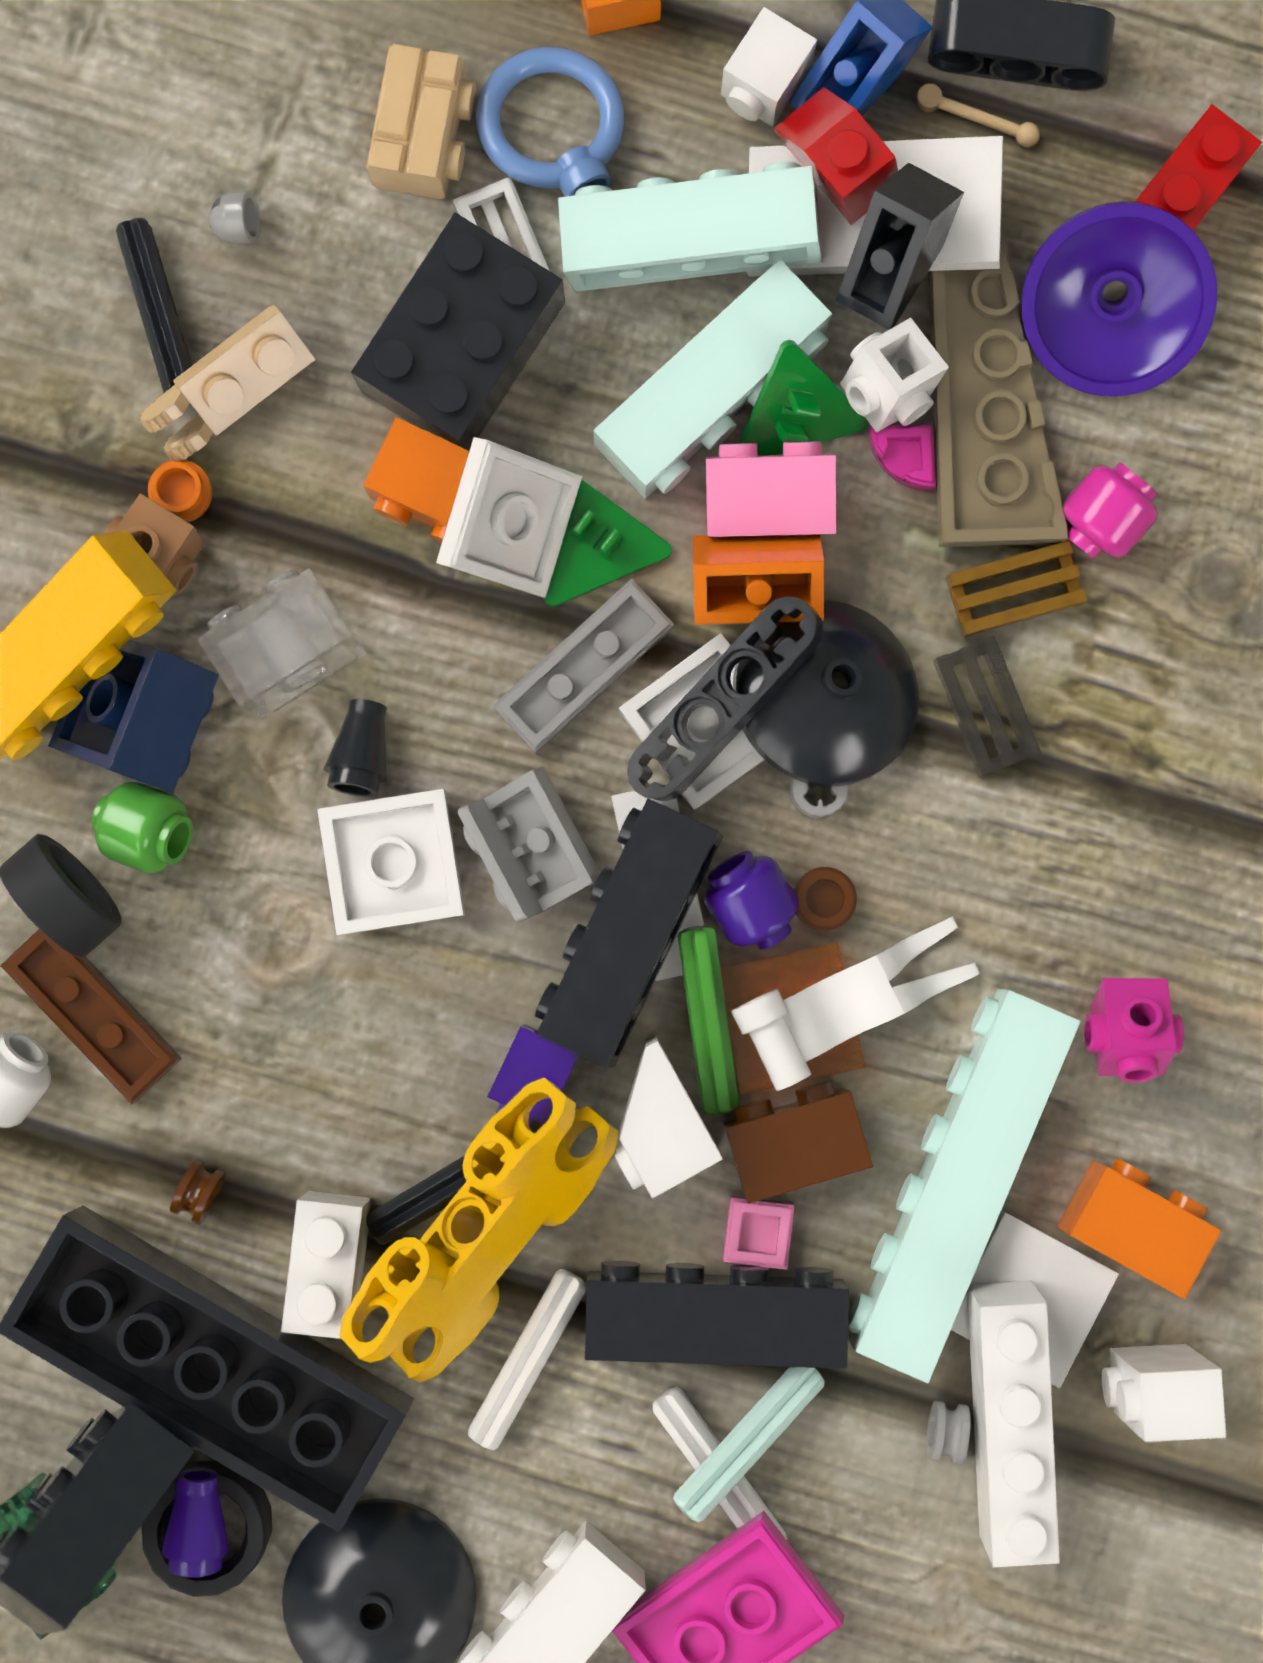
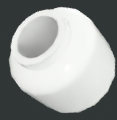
(22, 1076)

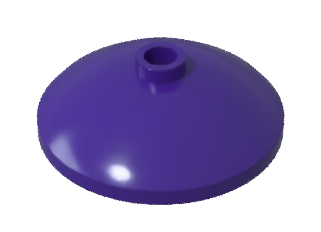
(1128, 341)

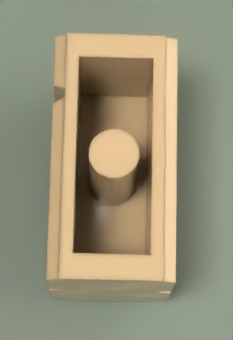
(419, 122)

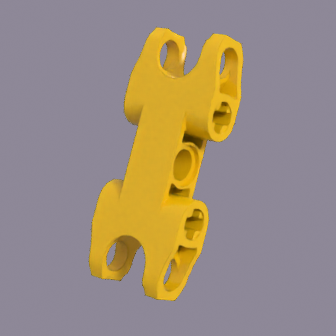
(453, 1270)

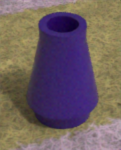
(196, 1527)

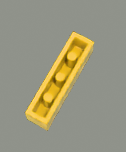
(74, 634)

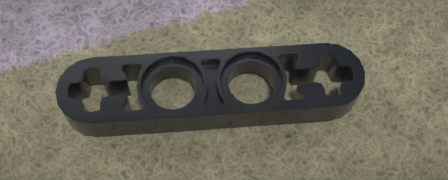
(717, 692)

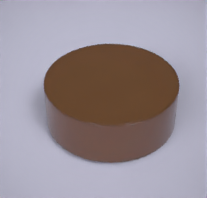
(825, 898)

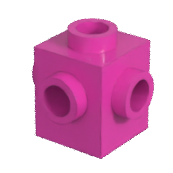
(1133, 1028)

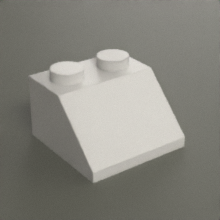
(661, 1128)

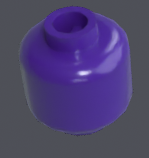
(751, 900)

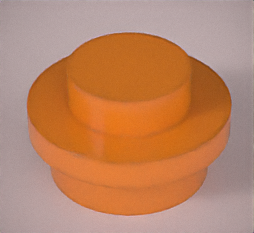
(181, 489)

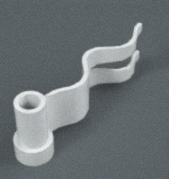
(841, 1006)

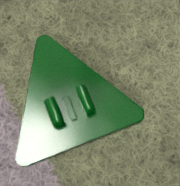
(799, 405)
(601, 547)

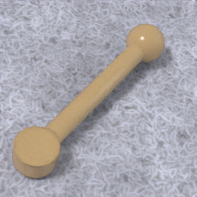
(931, 99)

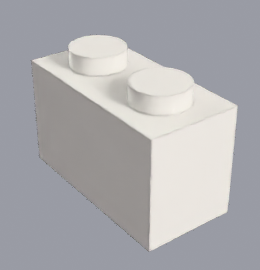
(325, 1262)
(1165, 1392)

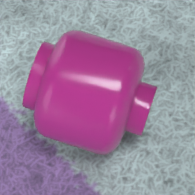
(1110, 511)

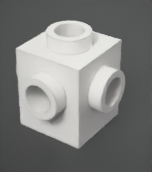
(893, 376)

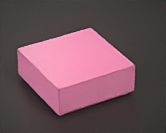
(758, 1232)

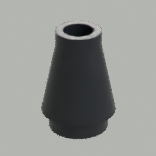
(359, 752)

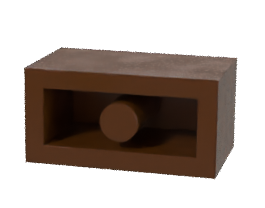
(797, 1141)

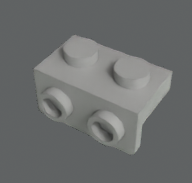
(528, 845)

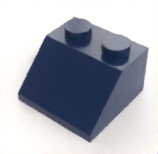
(140, 716)

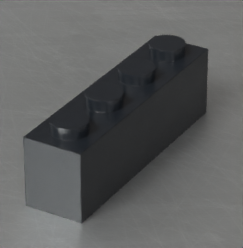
(628, 934)
(717, 1317)

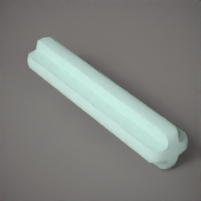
(748, 1442)

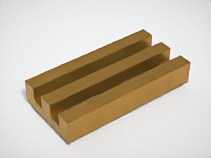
(1066, 574)

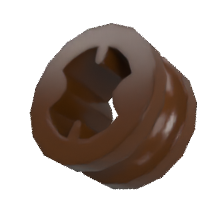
(197, 1191)

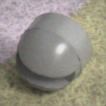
(235, 218)

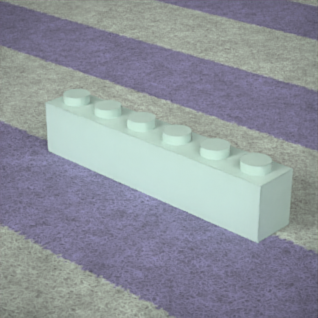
(961, 1184)

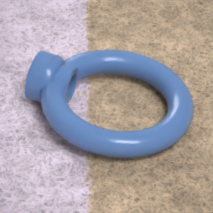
(578, 166)

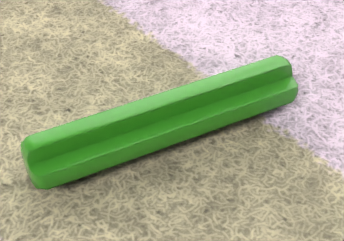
(708, 1019)

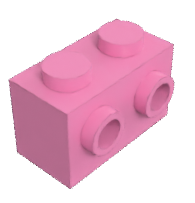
(771, 492)

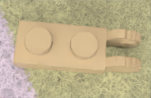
(228, 382)

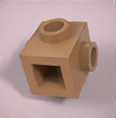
(164, 538)

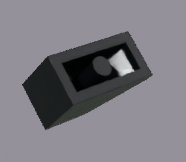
(898, 243)

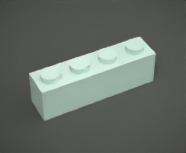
(690, 227)
(710, 381)

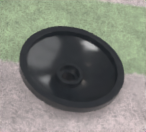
(828, 731)
(385, 1557)

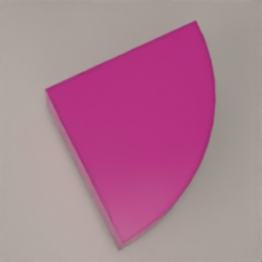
(906, 454)

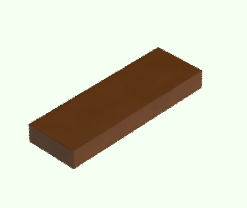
(92, 1015)

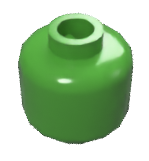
(142, 827)

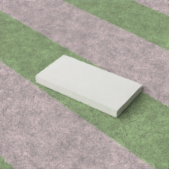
(965, 163)

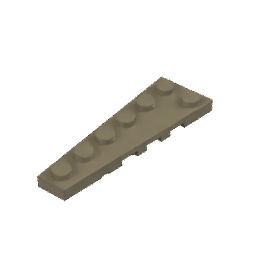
(987, 418)

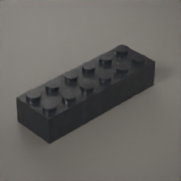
(206, 1365)

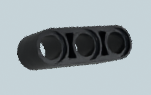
(1023, 42)

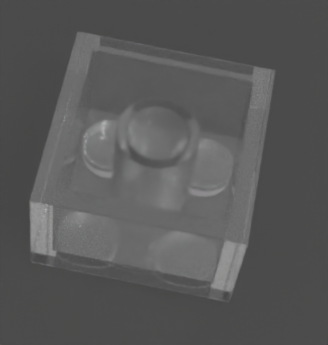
(281, 643)

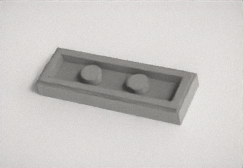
(583, 666)

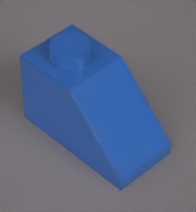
(866, 53)

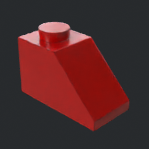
(841, 148)

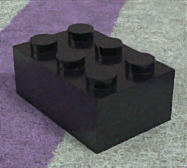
(459, 333)
(86, 1516)

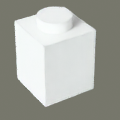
(767, 68)

